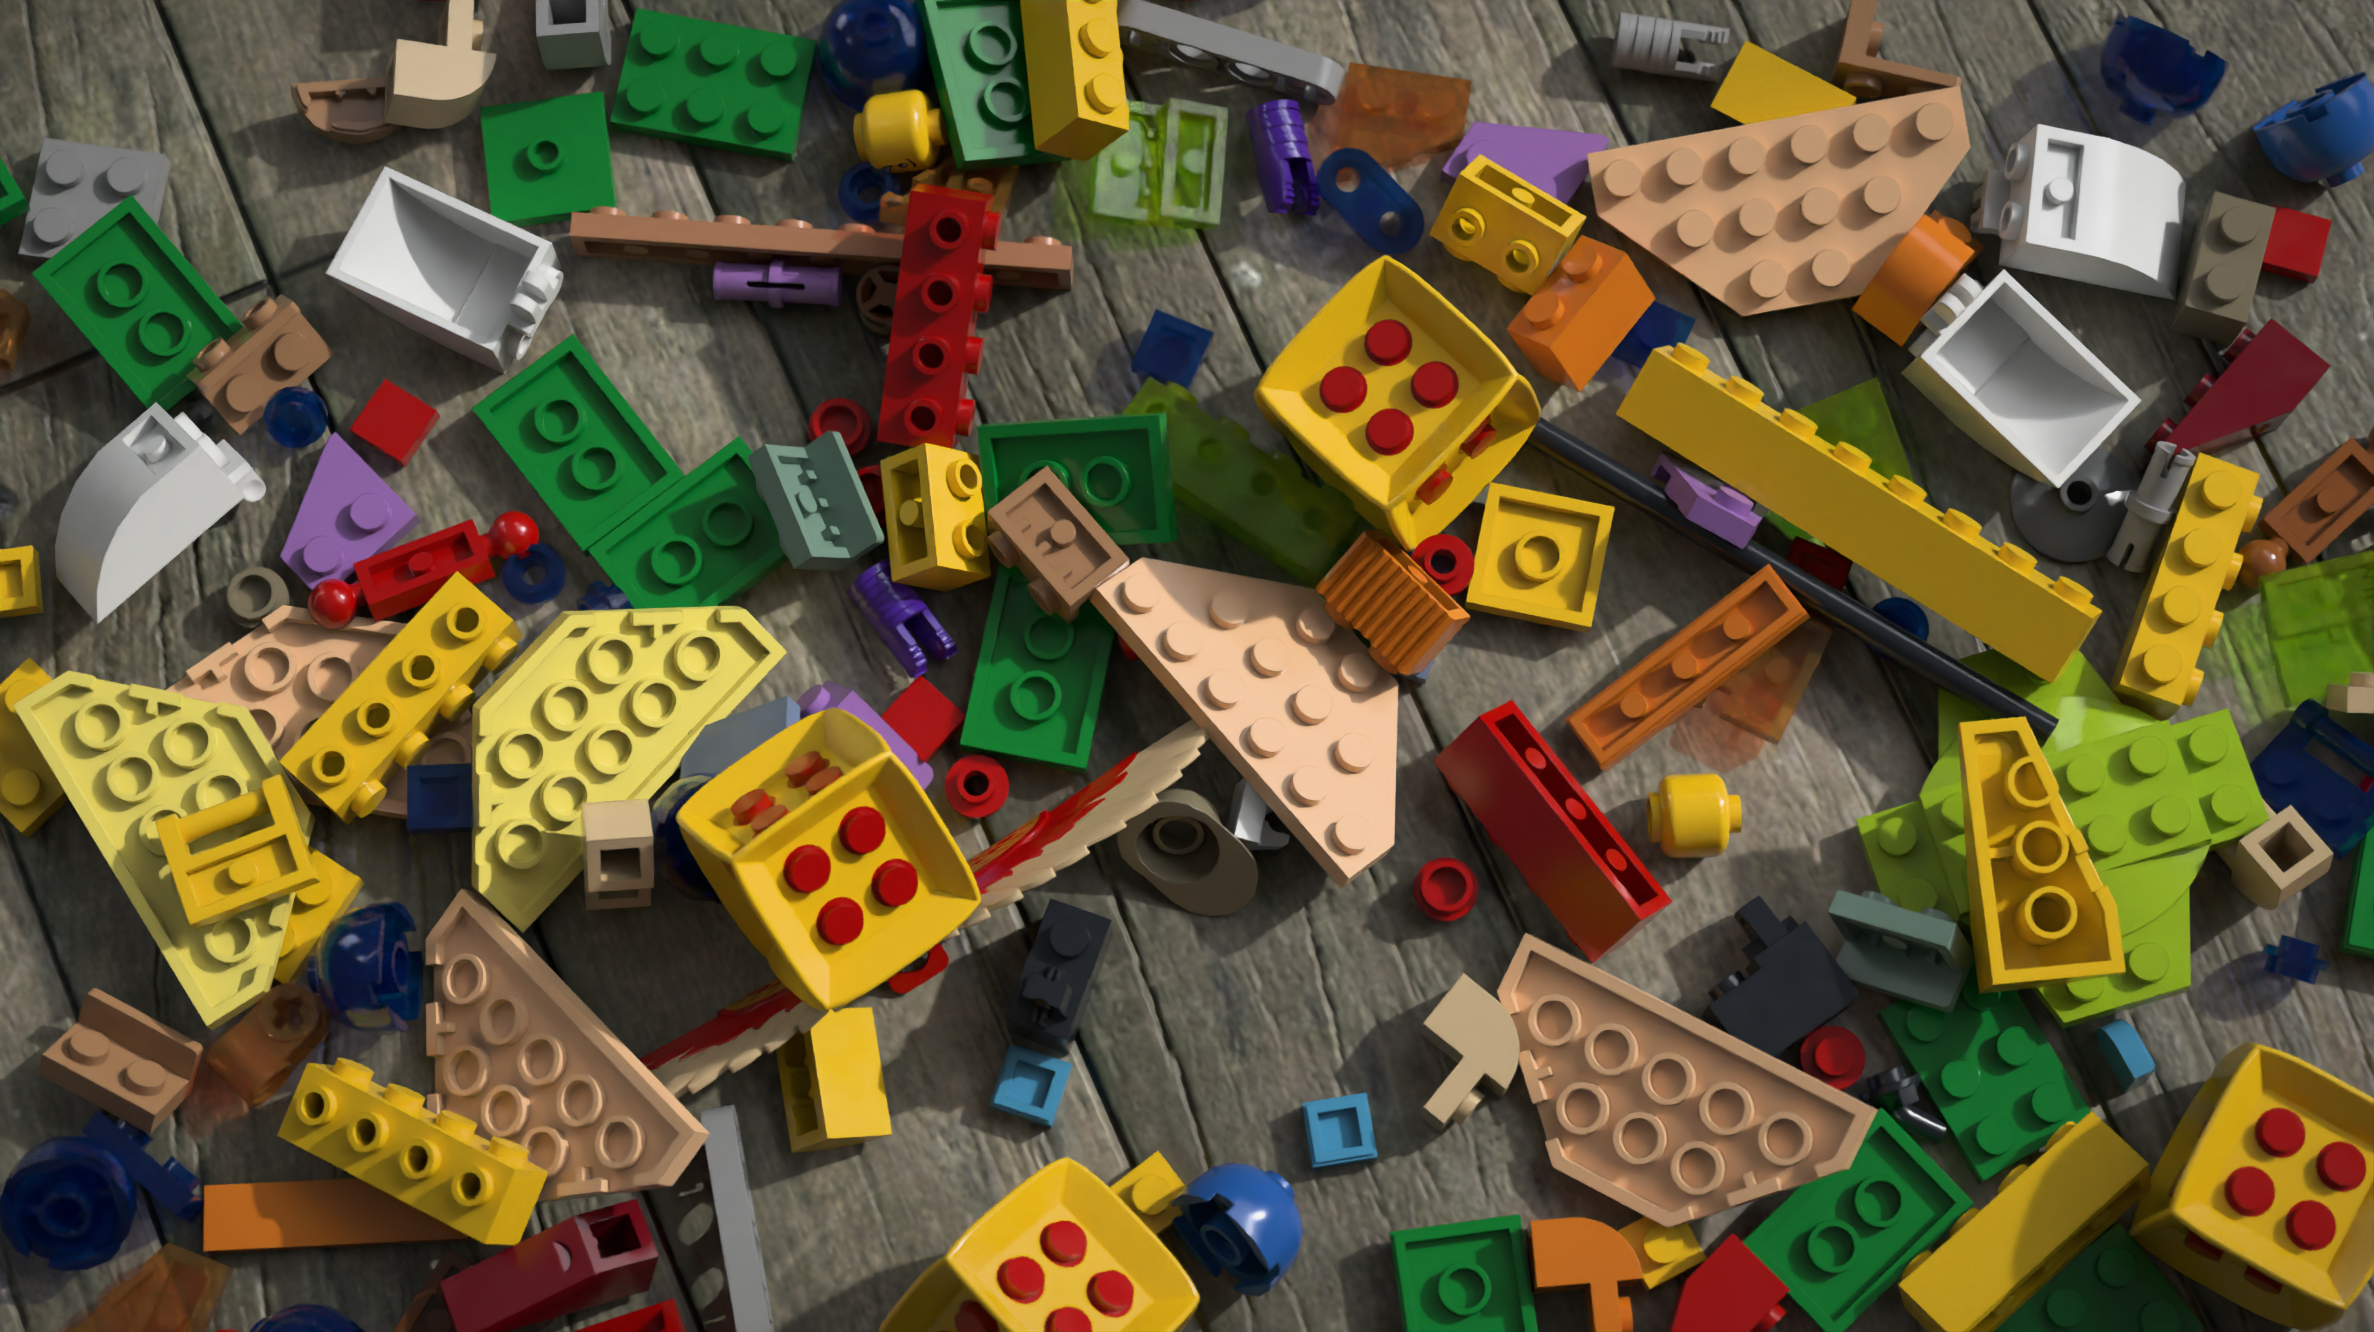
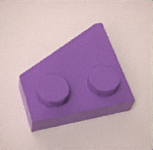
(1543, 157)
(1709, 501)
(344, 518)

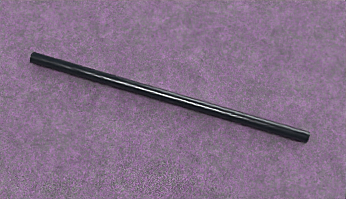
(1807, 589)

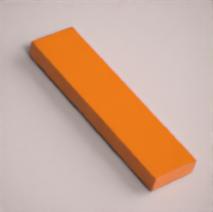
(1687, 668)
(313, 1217)

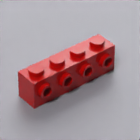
(936, 317)
(1551, 831)

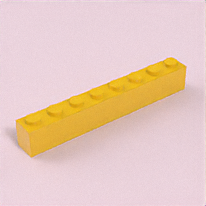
(1860, 512)

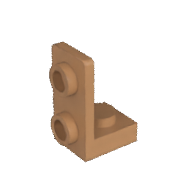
(1872, 77)

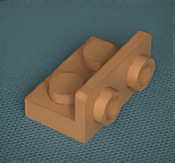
(265, 355)
(1053, 544)
(123, 1061)

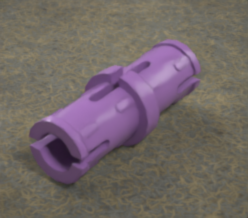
(820, 284)

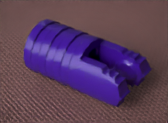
(1283, 157)
(895, 610)

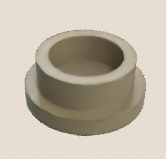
(254, 596)

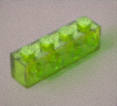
(1247, 491)

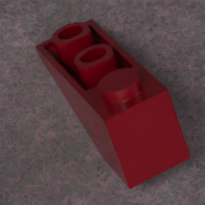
(2251, 397)
(555, 1272)

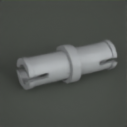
(2150, 507)

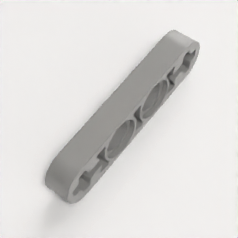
(1229, 52)
(737, 1221)

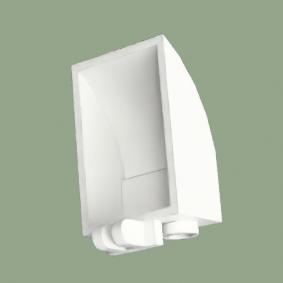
(2085, 211)
(448, 270)
(2016, 378)
(144, 505)

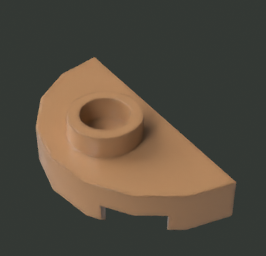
(344, 109)

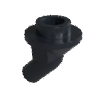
(1895, 1094)

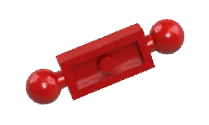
(418, 569)

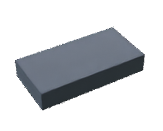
(735, 736)

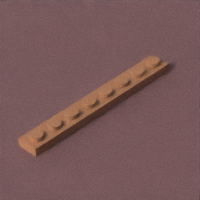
(854, 247)

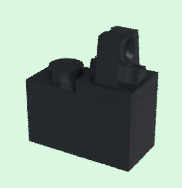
(1059, 976)
(1790, 984)

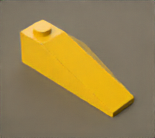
(2030, 882)

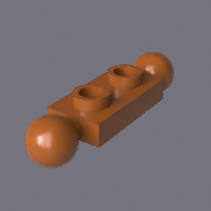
(2313, 513)

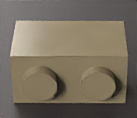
(2222, 269)

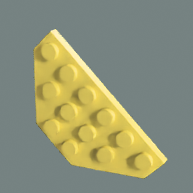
(595, 718)
(152, 754)

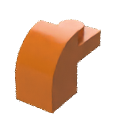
(1917, 275)
(1586, 1257)

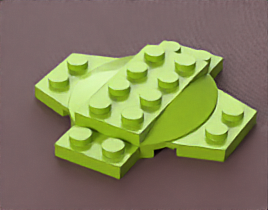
(2135, 788)

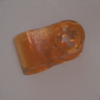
(265, 1047)

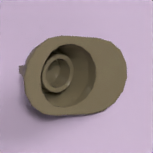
(1190, 854)

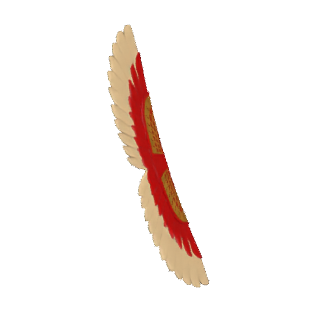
(1002, 872)

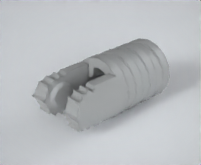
(1653, 46)

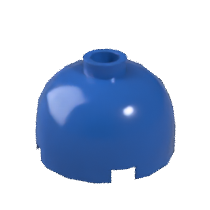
(2323, 133)
(1241, 1222)

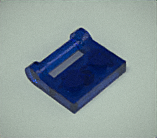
(2322, 797)

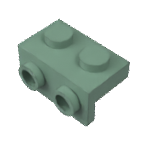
(816, 503)
(1901, 950)

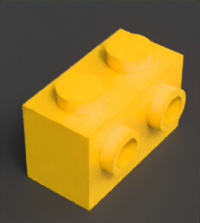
(1506, 225)
(935, 518)

